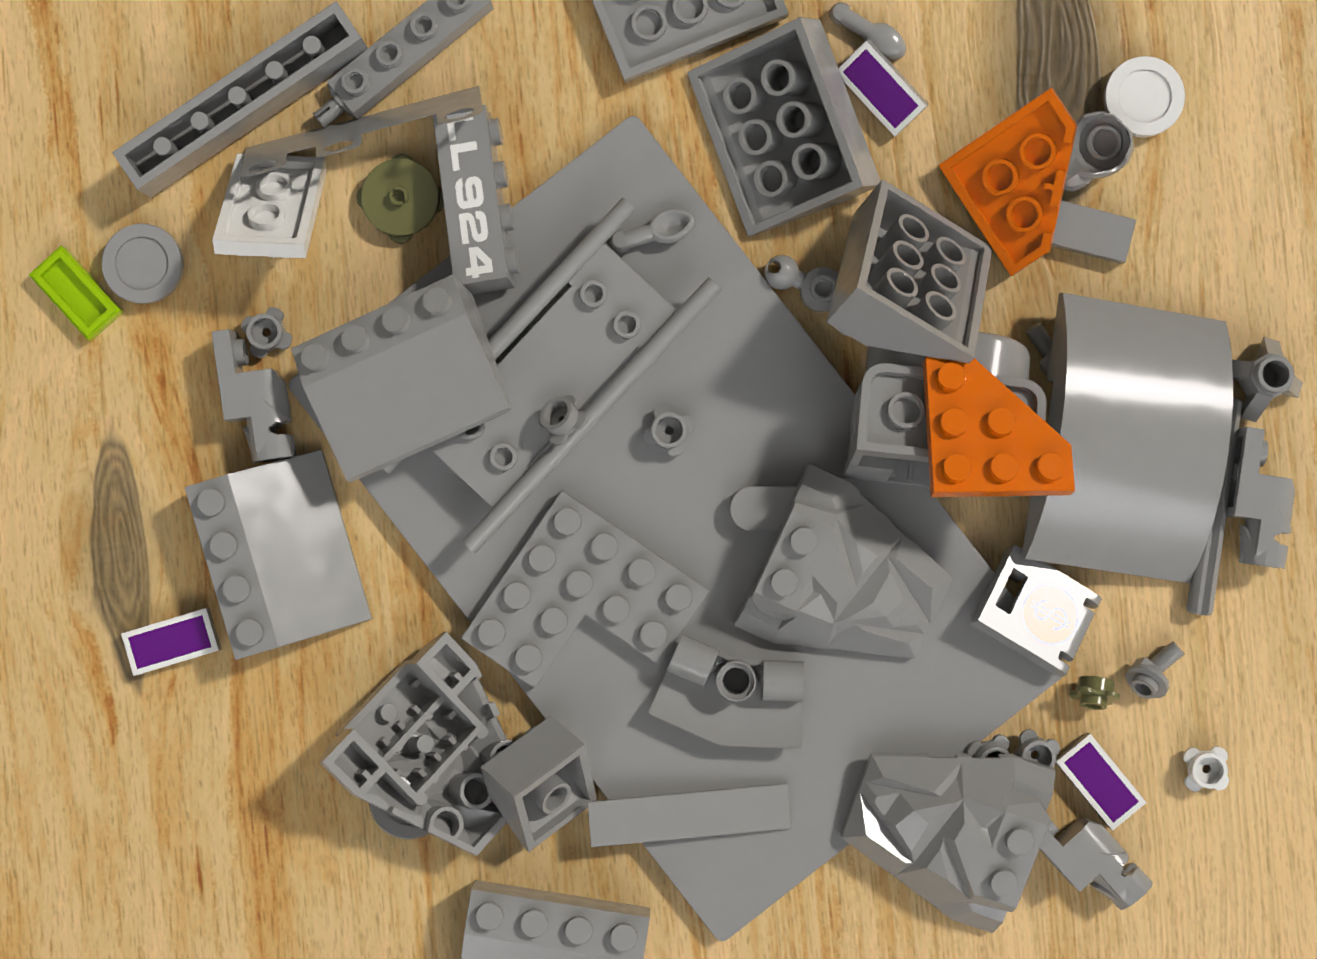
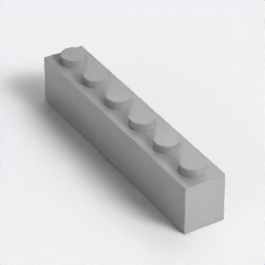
(240, 101)

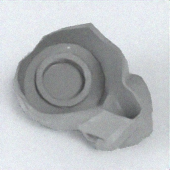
(1099, 149)

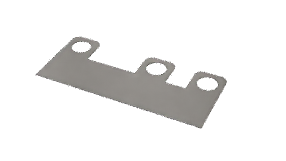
(353, 129)

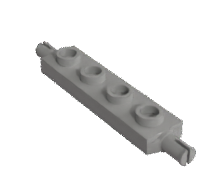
(399, 55)

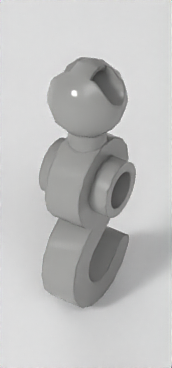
(815, 287)

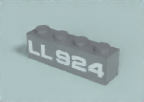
(475, 203)

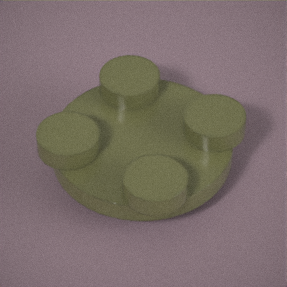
(400, 198)

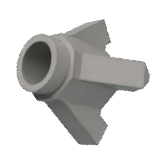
(1265, 378)

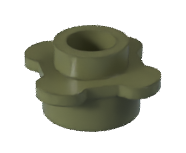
(1094, 692)

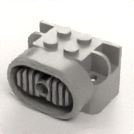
(890, 410)

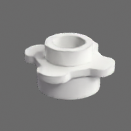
(1218, 772)

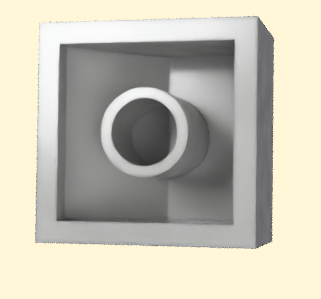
(540, 781)

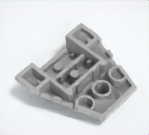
(843, 577)
(423, 746)
(954, 828)

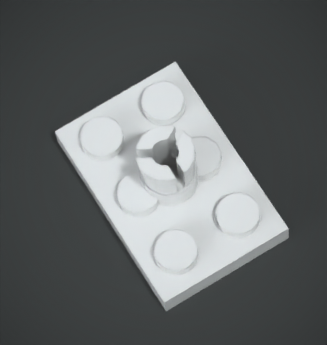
(270, 210)

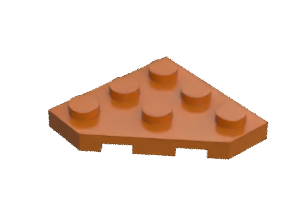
(1017, 179)
(988, 438)

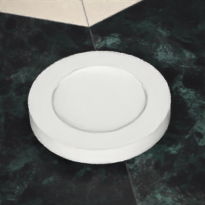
(1145, 95)

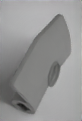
(757, 717)

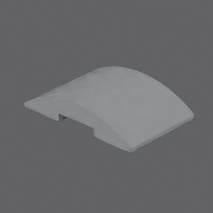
(1149, 437)

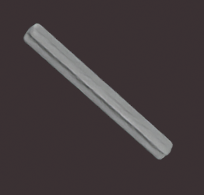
(1204, 580)

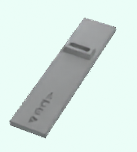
(689, 815)

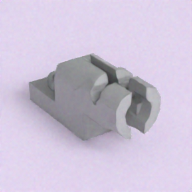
(253, 397)
(1260, 500)
(1090, 854)

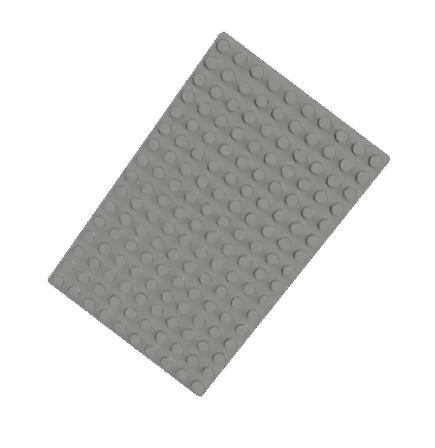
(760, 415)

